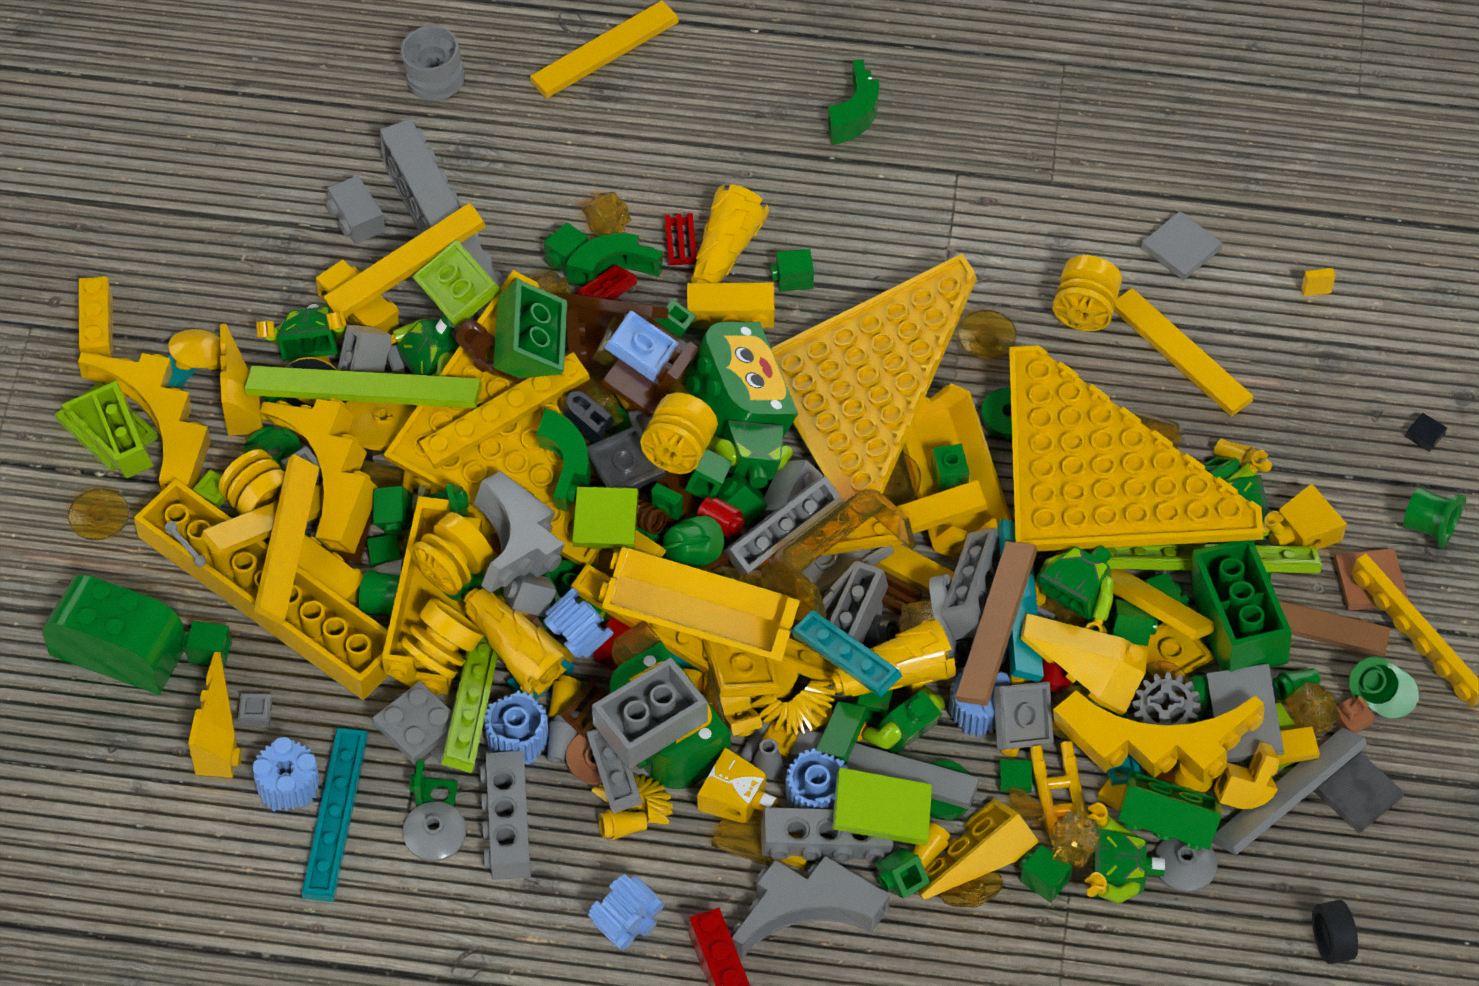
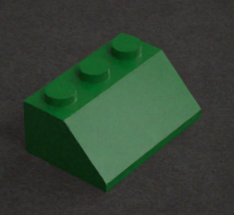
(530, 332)
(1169, 811)

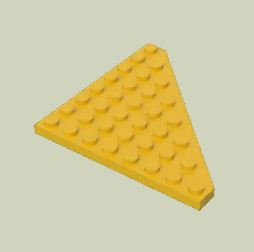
(869, 371)
(511, 451)
(1103, 477)

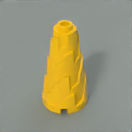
(730, 227)
(524, 648)
(917, 653)

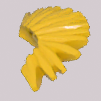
(799, 709)
(652, 797)

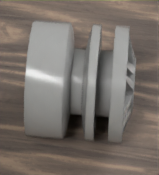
(433, 62)

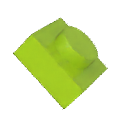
(208, 488)

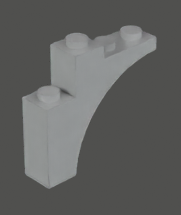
(522, 528)
(823, 895)

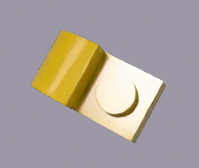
(1249, 786)

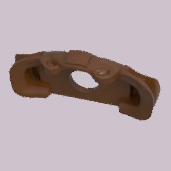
(476, 342)

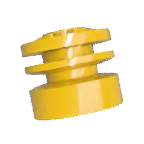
(1087, 293)
(679, 433)
(251, 481)
(452, 553)
(439, 642)

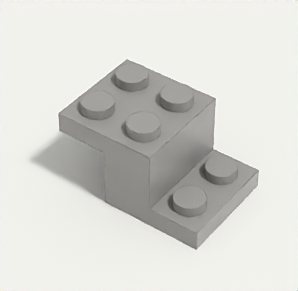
(418, 722)

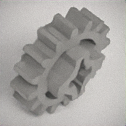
(1165, 694)

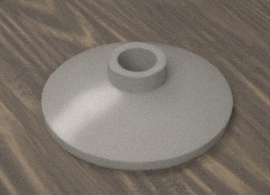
(438, 843)
(1186, 874)

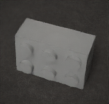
(650, 713)

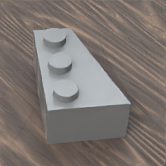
(855, 599)

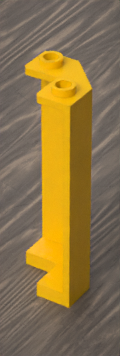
(946, 421)
(411, 597)
(699, 603)

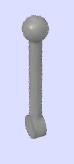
(172, 529)

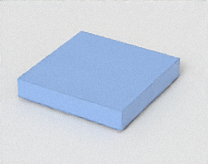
(641, 345)

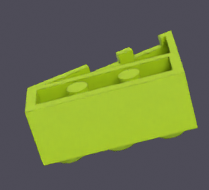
(111, 427)

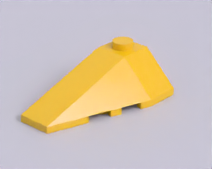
(239, 409)
(1099, 661)
(212, 731)
(992, 840)

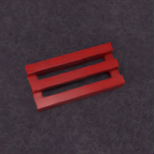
(680, 221)
(610, 289)

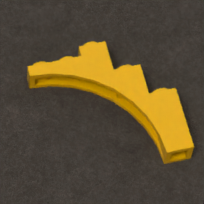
(169, 409)
(340, 457)
(1155, 747)

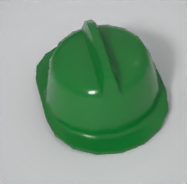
(694, 541)
(1384, 687)

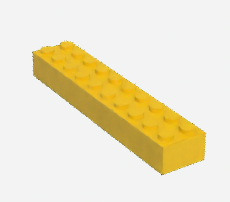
(317, 621)

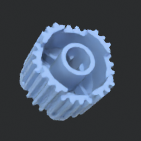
(578, 624)
(973, 717)
(517, 725)
(286, 775)
(812, 781)
(626, 911)

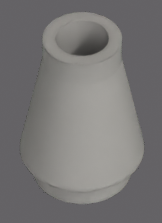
(559, 738)
(769, 758)

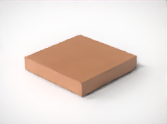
(1357, 597)

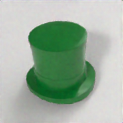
(1434, 514)
(378, 593)

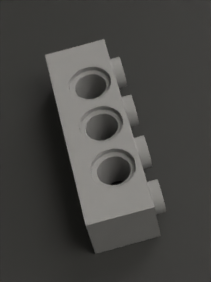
(783, 525)
(971, 583)
(809, 824)
(513, 859)

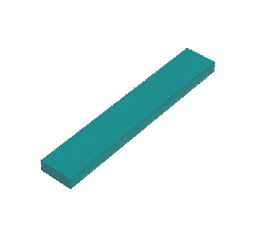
(1023, 659)
(335, 815)

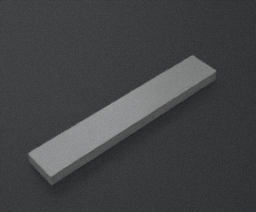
(947, 784)
(1291, 790)

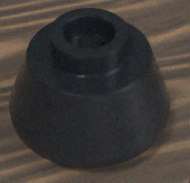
(881, 632)

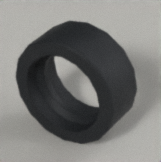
(1335, 931)

